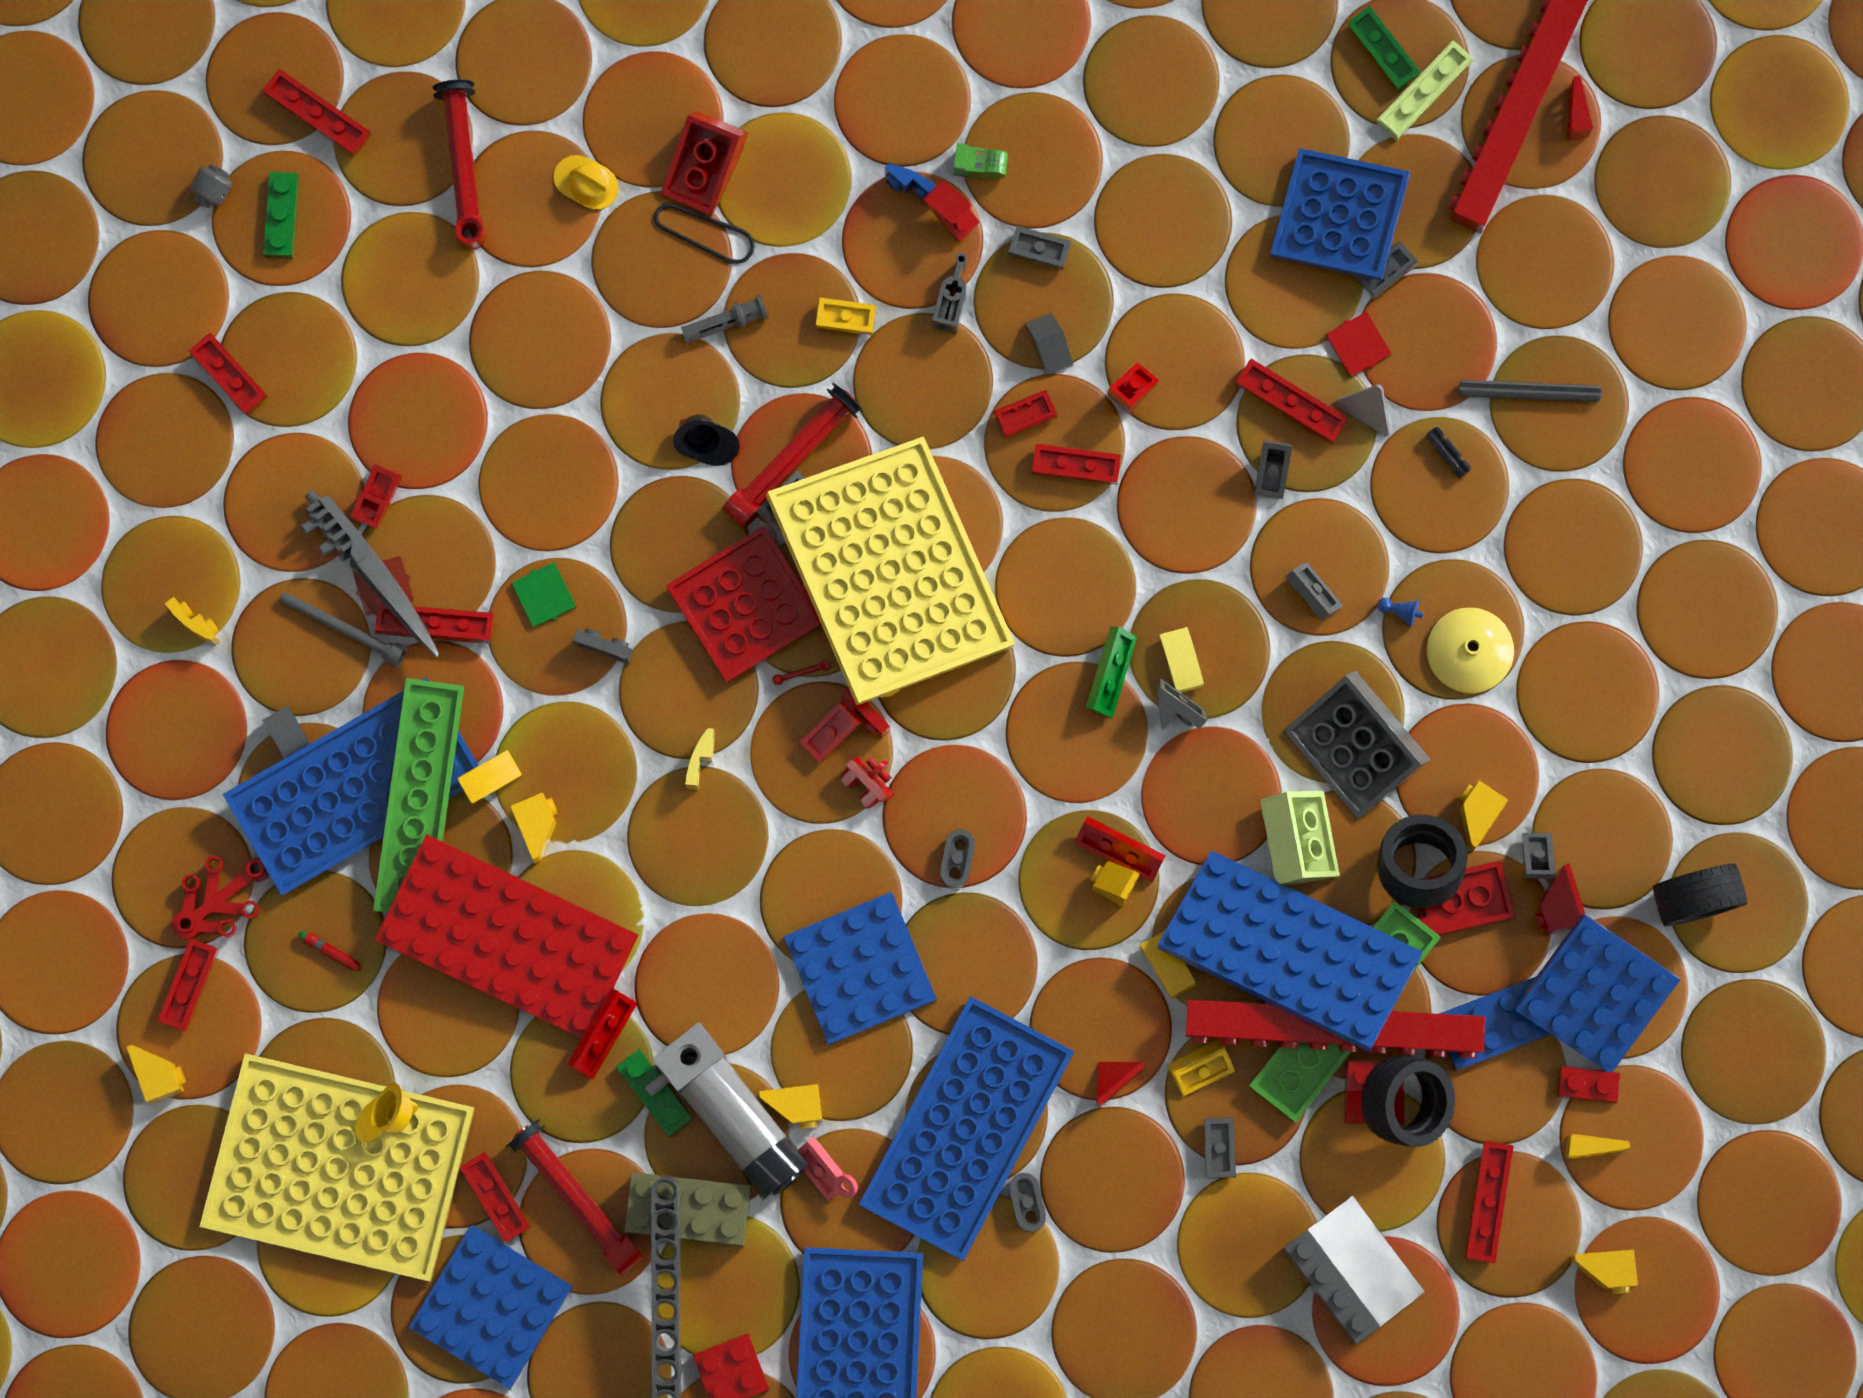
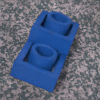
(906, 179)

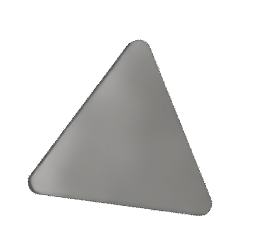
(1368, 407)

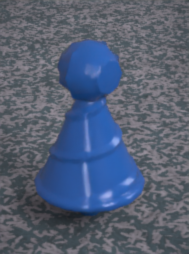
(1406, 611)

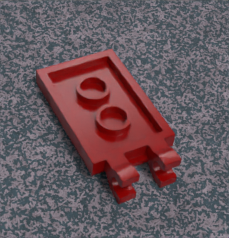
(1478, 902)

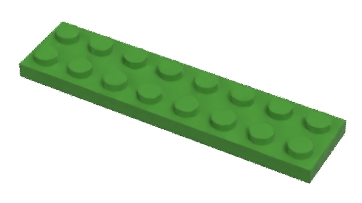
(418, 779)
(1298, 1075)

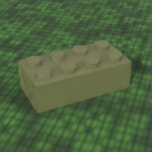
(708, 1209)

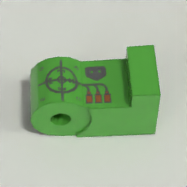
(980, 162)

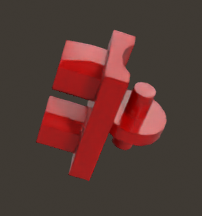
(860, 771)

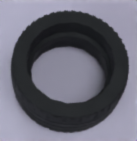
(1424, 830)
(1700, 894)
(1436, 1104)

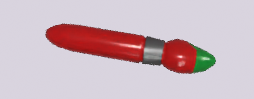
(330, 951)

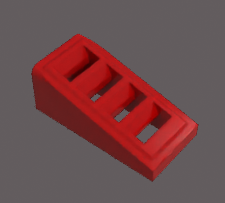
(1578, 112)

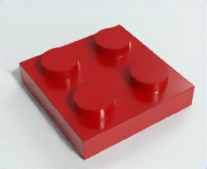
(731, 1369)

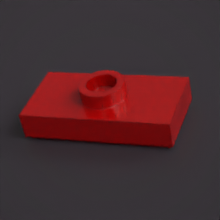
(1025, 414)

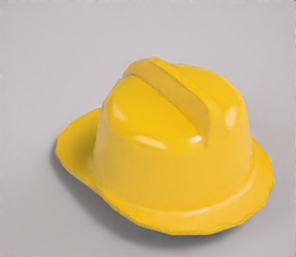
(586, 182)
(385, 1113)

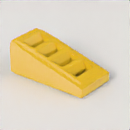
(1585, 1146)

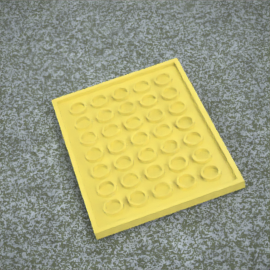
(890, 570)
(308, 1184)

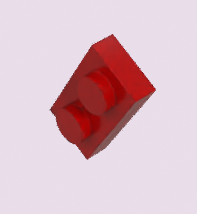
(872, 720)
(830, 732)
(1588, 1084)

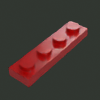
(316, 112)
(1291, 401)
(441, 624)
(1489, 1202)

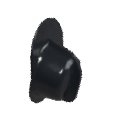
(706, 441)

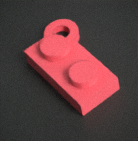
(825, 1172)

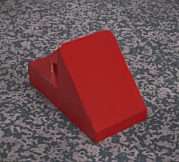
(951, 210)
(1132, 387)

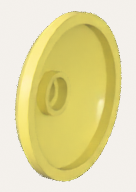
(1466, 669)

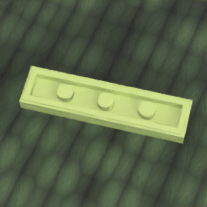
(1424, 90)

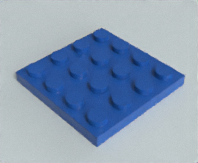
(1340, 214)
(860, 968)
(1596, 993)
(491, 1307)

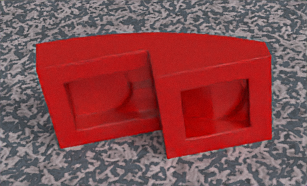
(376, 496)

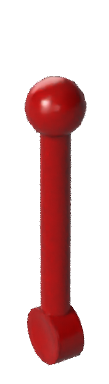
(824, 666)

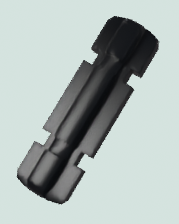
(1448, 452)

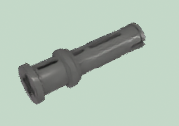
(738, 315)

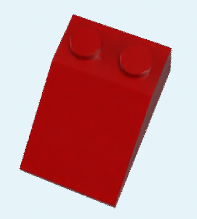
(703, 162)

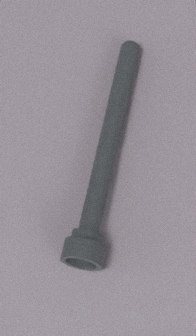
(391, 652)

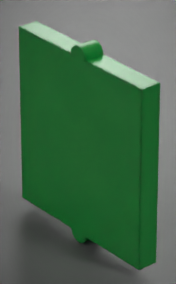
(543, 595)

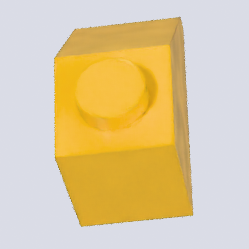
(1479, 811)
(536, 823)
(1114, 882)
(156, 1076)
(796, 1104)
(1609, 1269)

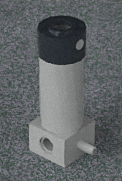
(730, 1112)

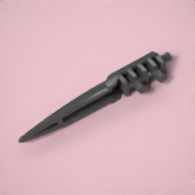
(346, 539)

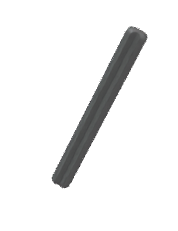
(1528, 390)

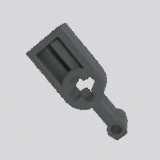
(946, 301)
(286, 731)

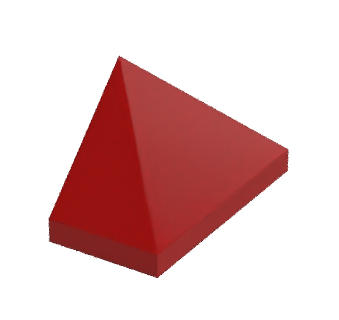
(1113, 1077)

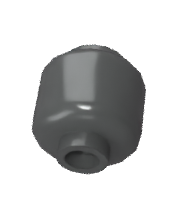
(210, 186)

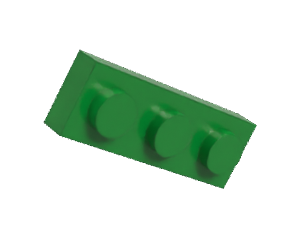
(1384, 47)
(281, 215)
(1111, 672)
(662, 1105)

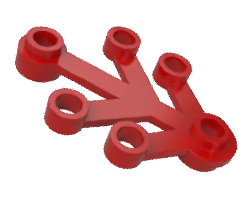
(216, 900)

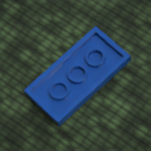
(1503, 1024)

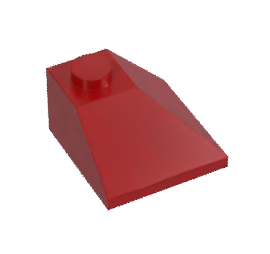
(1560, 903)
(1355, 1077)

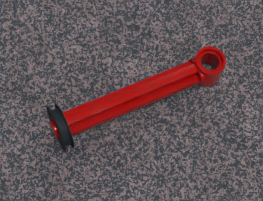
(461, 156)
(743, 504)
(618, 1248)

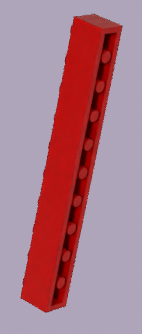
(1515, 112)
(1271, 1024)

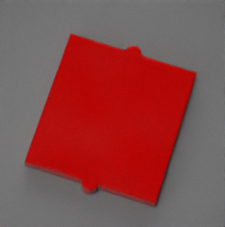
(1358, 344)

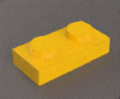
(846, 316)

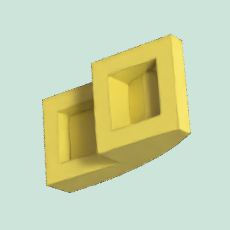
(1181, 660)
(702, 752)

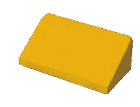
(1201, 1068)

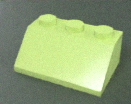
(1299, 837)

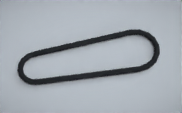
(710, 220)

